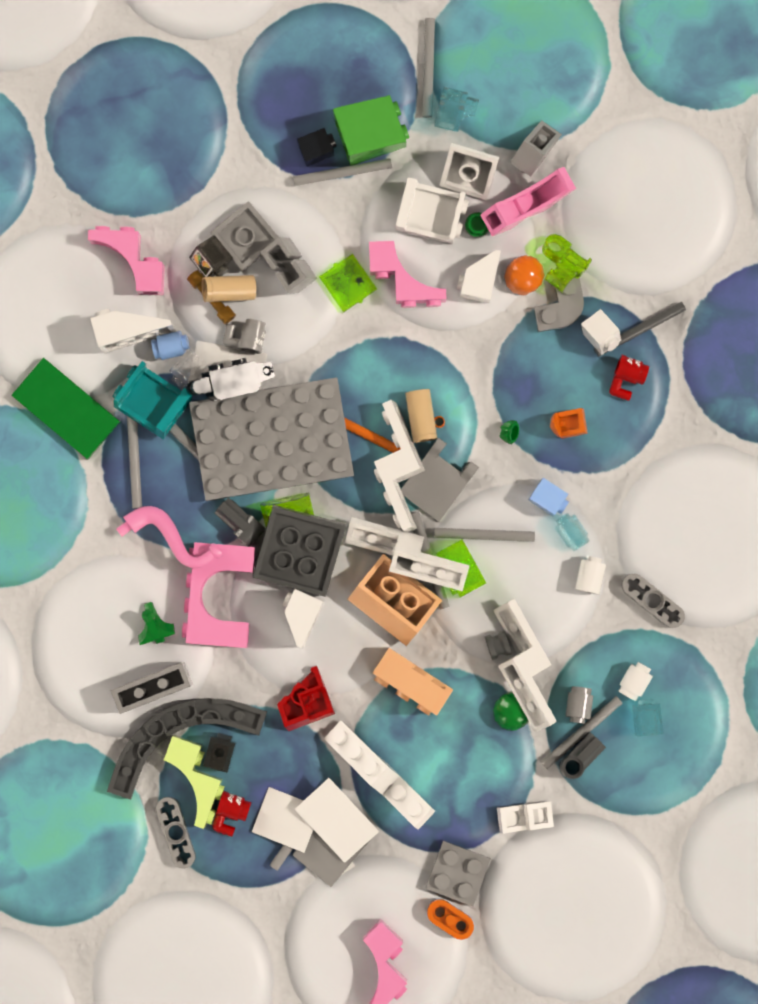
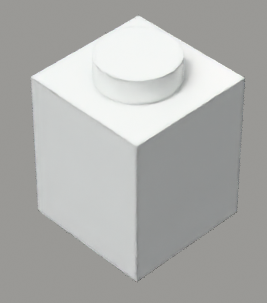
(601, 332)

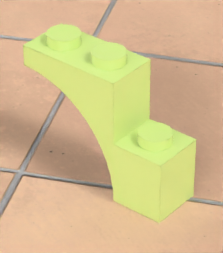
(207, 788)

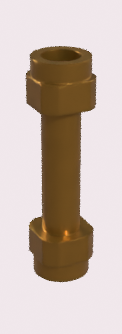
(224, 313)

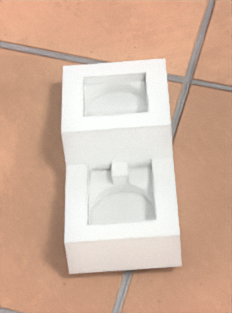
(525, 817)

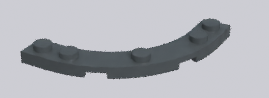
(171, 721)

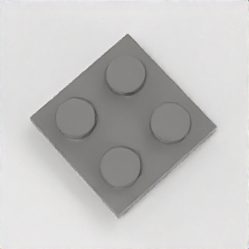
(245, 235)
(458, 873)

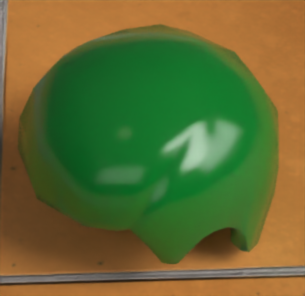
(509, 713)

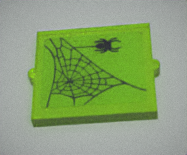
(348, 283)

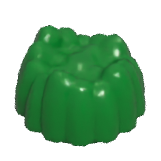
(509, 431)

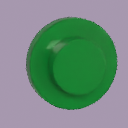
(475, 225)

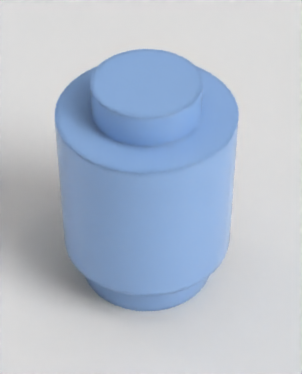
(170, 345)

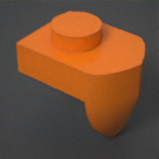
(569, 423)

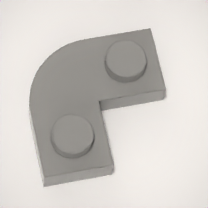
(564, 312)

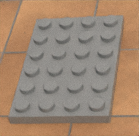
(271, 439)

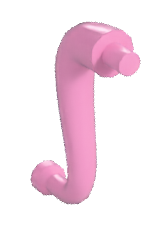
(152, 515)

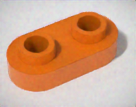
(450, 918)

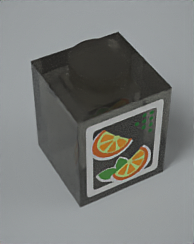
(211, 258)

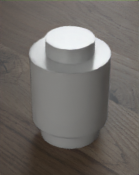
(579, 704)

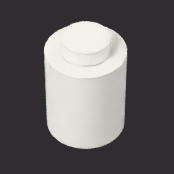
(590, 575)

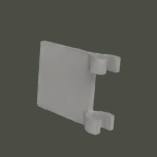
(439, 483)
(323, 860)

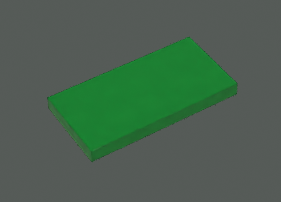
(65, 408)

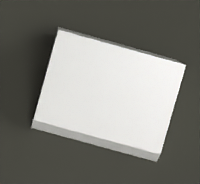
(469, 171)

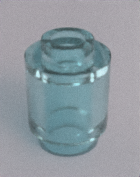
(571, 531)

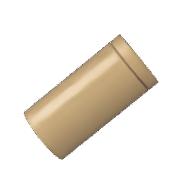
(228, 288)
(421, 415)

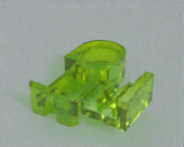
(570, 262)

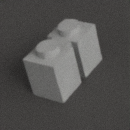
(284, 255)

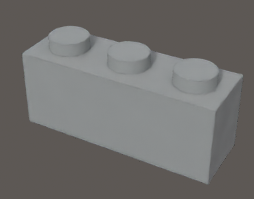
(151, 687)

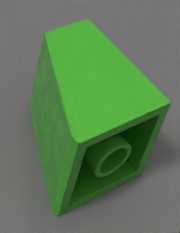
(370, 129)

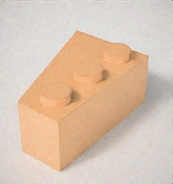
(412, 682)

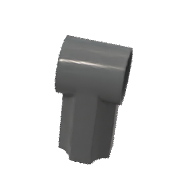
(241, 523)
(583, 755)

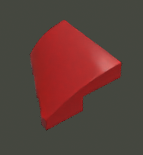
(306, 702)

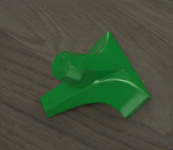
(155, 628)

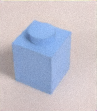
(549, 497)

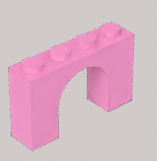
(201, 626)

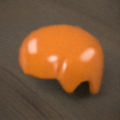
(524, 275)

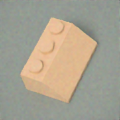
(394, 601)

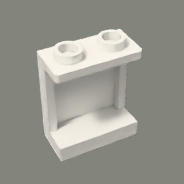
(431, 212)

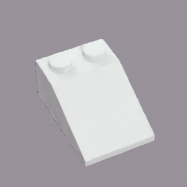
(122, 329)

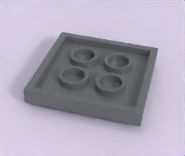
(299, 550)

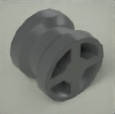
(498, 645)

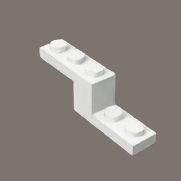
(398, 466)
(407, 554)
(524, 665)
(379, 775)

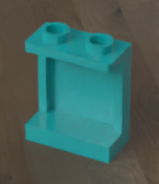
(151, 400)

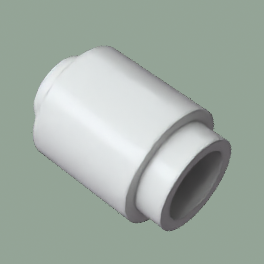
(635, 681)

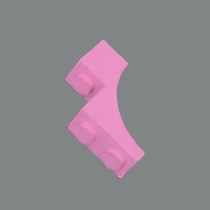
(529, 202)
(127, 242)
(408, 290)
(386, 944)

